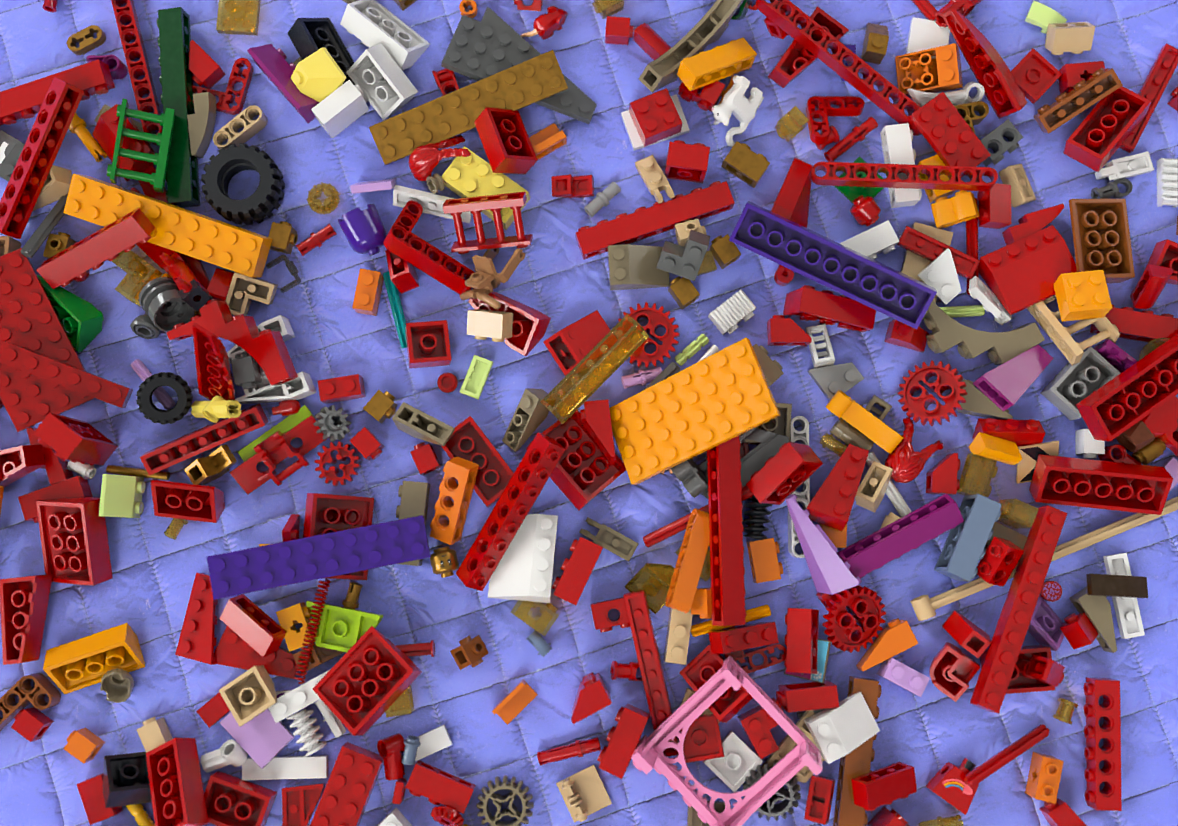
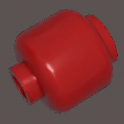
(865, 210)

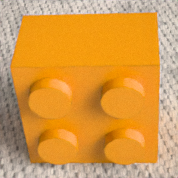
(1082, 295)

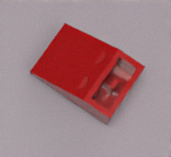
(576, 340)

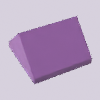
(1046, 626)

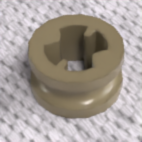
(435, 183)

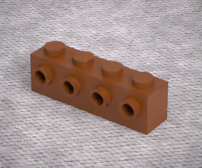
(1082, 97)

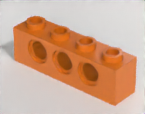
(461, 493)

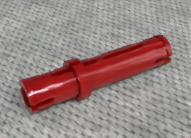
(856, 135)
(575, 749)

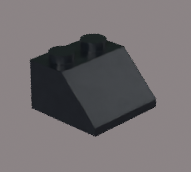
(126, 780)

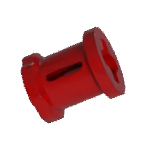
(833, 137)

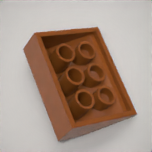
(1102, 237)

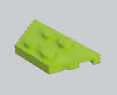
(342, 626)

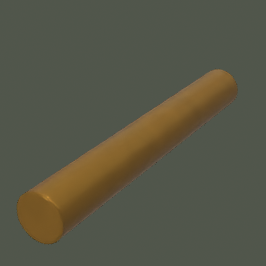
(137, 472)

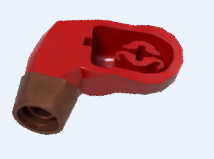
(1159, 424)

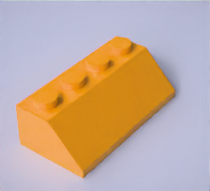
(89, 658)

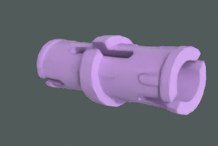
(640, 378)

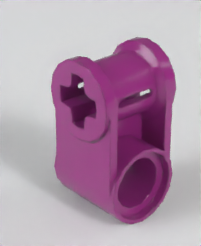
(117, 73)

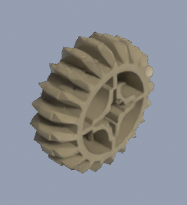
(497, 799)

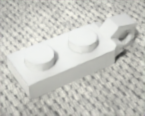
(1126, 167)
(989, 301)

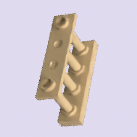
(1061, 335)

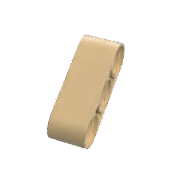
(244, 119)

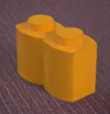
(955, 209)

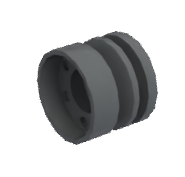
(163, 304)

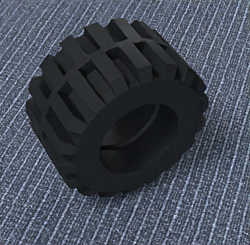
(151, 412)

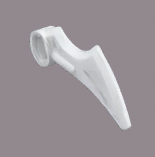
(956, 97)

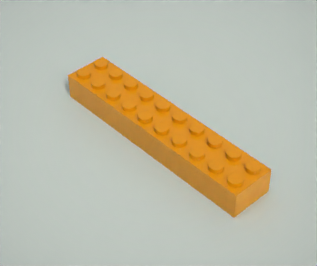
(174, 226)

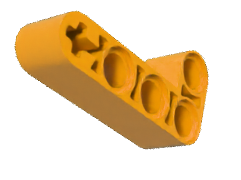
(864, 421)

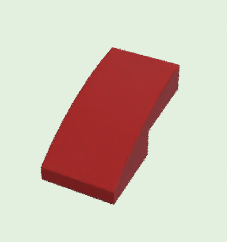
(572, 186)

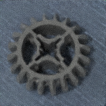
(790, 795)

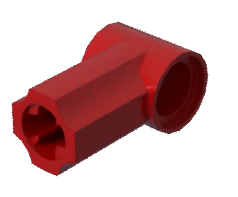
(1119, 455)
(391, 751)

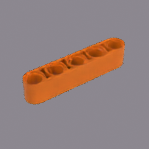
(689, 562)

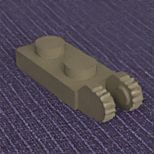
(611, 540)

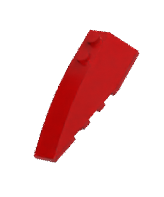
(986, 65)
(212, 365)

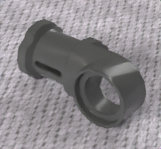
(1111, 190)

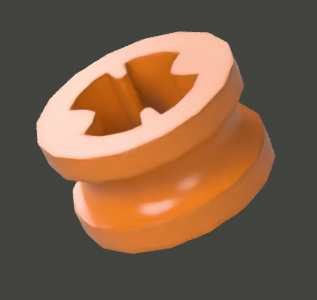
(465, 3)

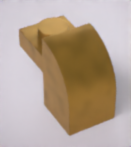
(211, 467)

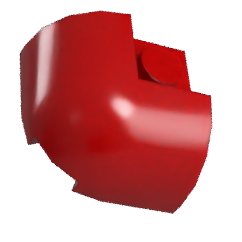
(952, 671)

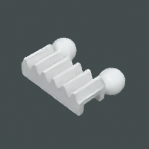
(1167, 182)

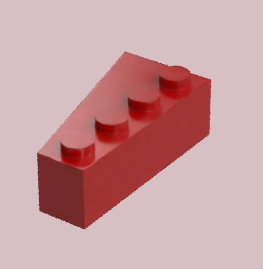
(797, 57)
(23, 616)

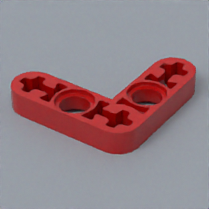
(226, 97)
(853, 107)
(740, 655)

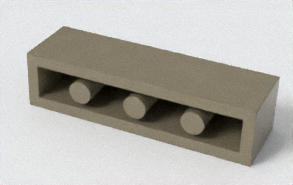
(413, 503)

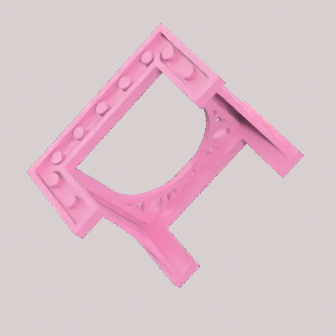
(650, 750)

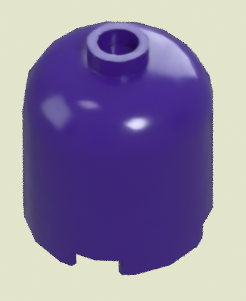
(364, 230)

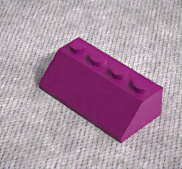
(277, 69)

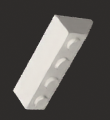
(377, 25)

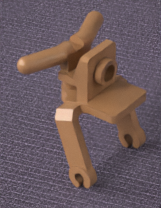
(486, 277)

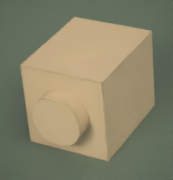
(154, 733)

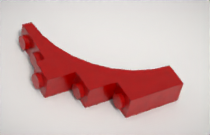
(264, 346)

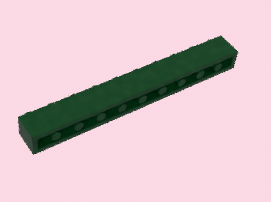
(176, 81)

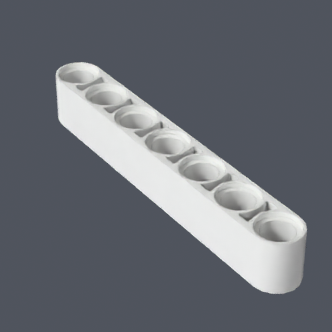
(804, 496)

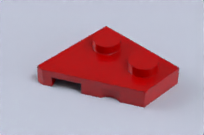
(300, 803)

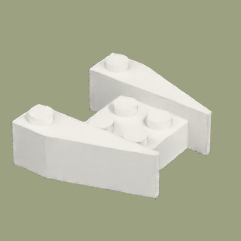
(265, 392)

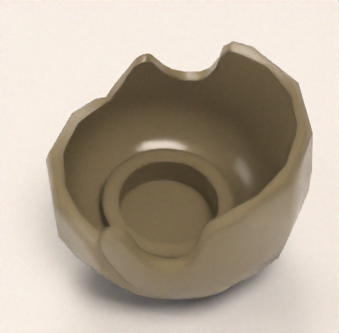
(117, 685)

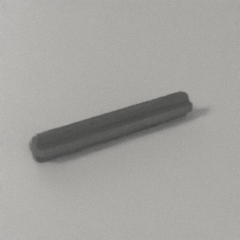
(44, 229)

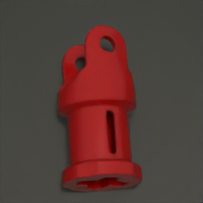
(627, 671)

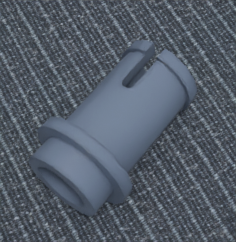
(539, 643)
(410, 751)

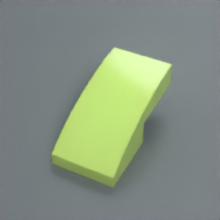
(1042, 16)

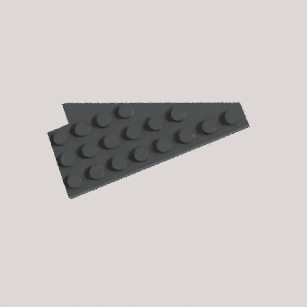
(493, 46)

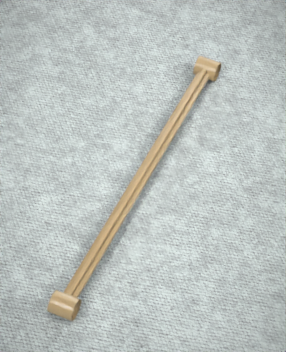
(925, 607)

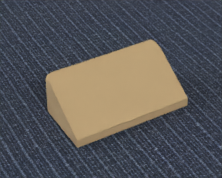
(1020, 186)

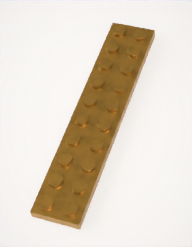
(458, 110)

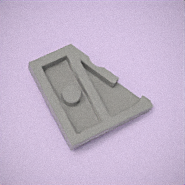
(836, 377)

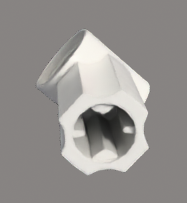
(229, 754)

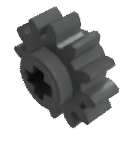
(332, 423)

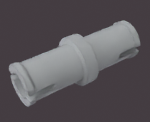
(602, 199)

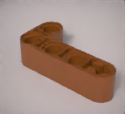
(26, 695)

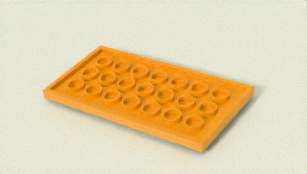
(692, 411)

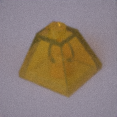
(655, 581)

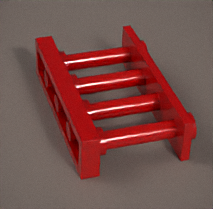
(495, 204)

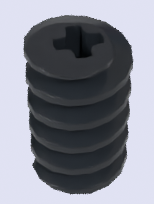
(756, 519)

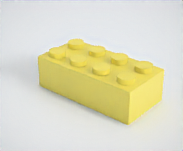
(474, 177)

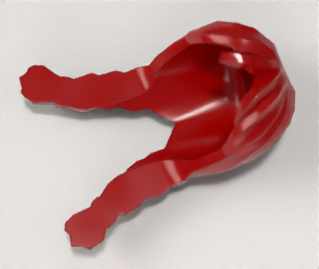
(427, 156)
(906, 462)

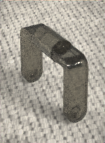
(292, 269)

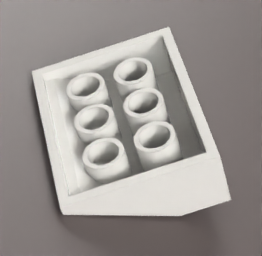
(528, 563)

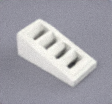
(822, 362)

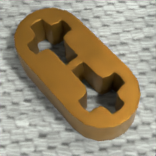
(86, 40)

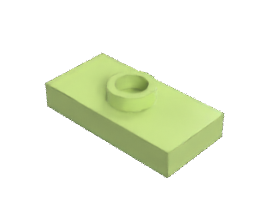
(476, 377)

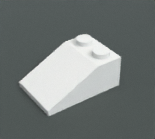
(842, 728)

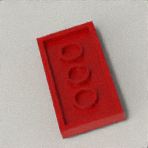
(949, 133)

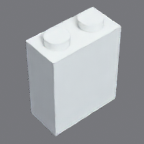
(341, 108)

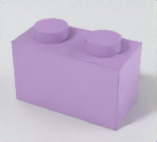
(903, 676)

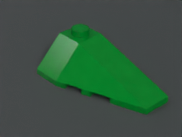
(77, 315)

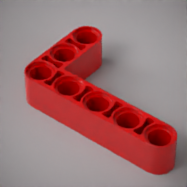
(422, 254)

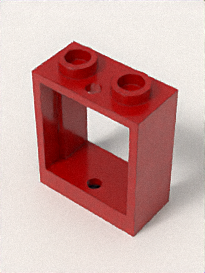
(807, 696)

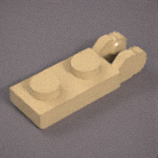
(654, 178)

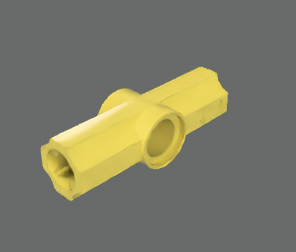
(216, 409)

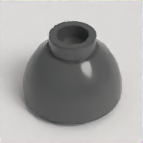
(144, 327)

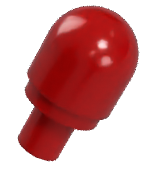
(287, 408)

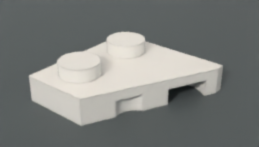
(942, 276)

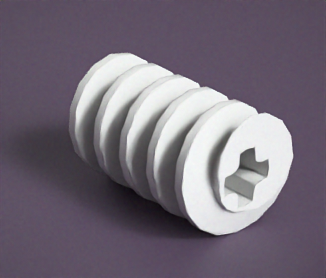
(307, 731)

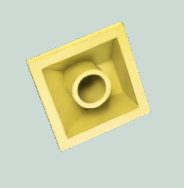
(318, 75)

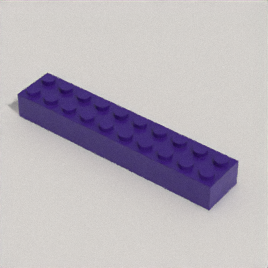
(833, 265)
(318, 557)

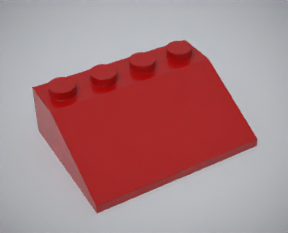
(1027, 269)
(583, 466)
(337, 513)
(74, 540)
(366, 681)

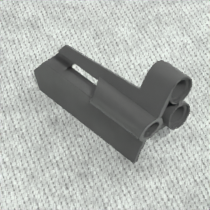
(696, 476)

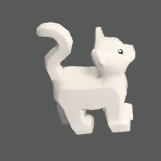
(738, 105)

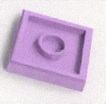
(373, 186)

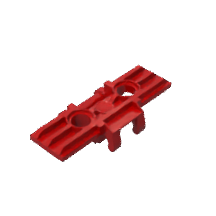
(275, 450)

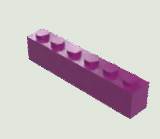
(902, 536)

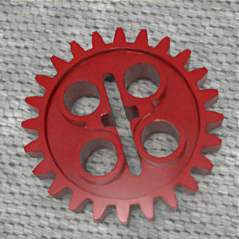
(656, 320)
(945, 380)
(842, 626)

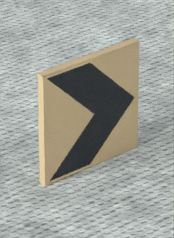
(1030, 454)

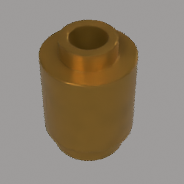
(1150, 452)

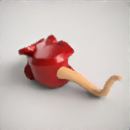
(547, 23)

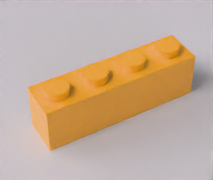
(716, 64)

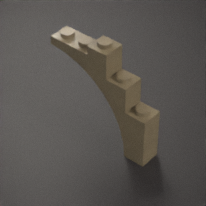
(706, 31)
(972, 342)

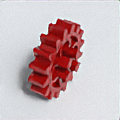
(343, 453)

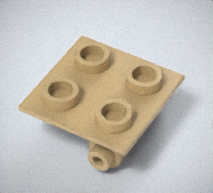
(584, 793)

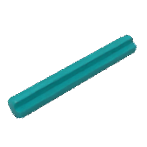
(396, 308)

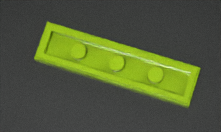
(284, 426)

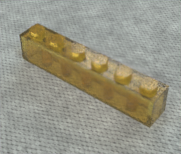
(595, 368)

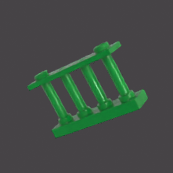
(163, 140)

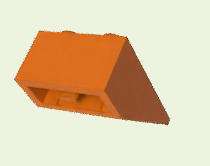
(929, 74)

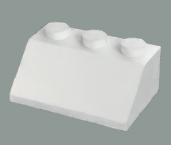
(382, 81)

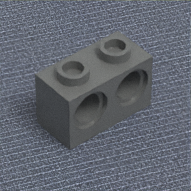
(999, 146)

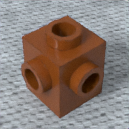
(469, 652)

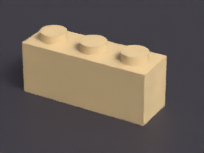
(678, 637)

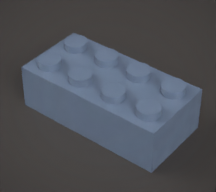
(967, 540)

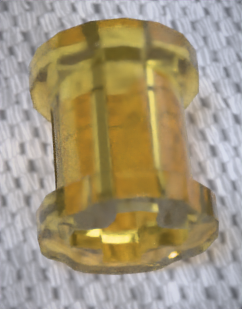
(1065, 711)

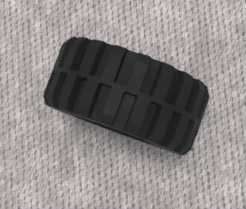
(225, 167)

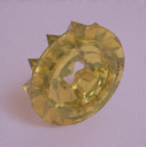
(330, 203)

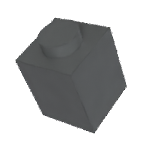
(246, 372)

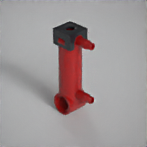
(190, 288)

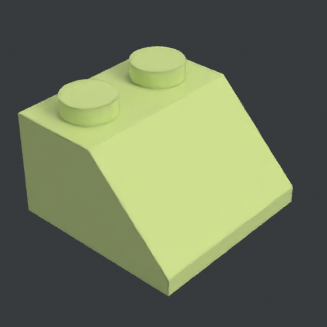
(121, 496)

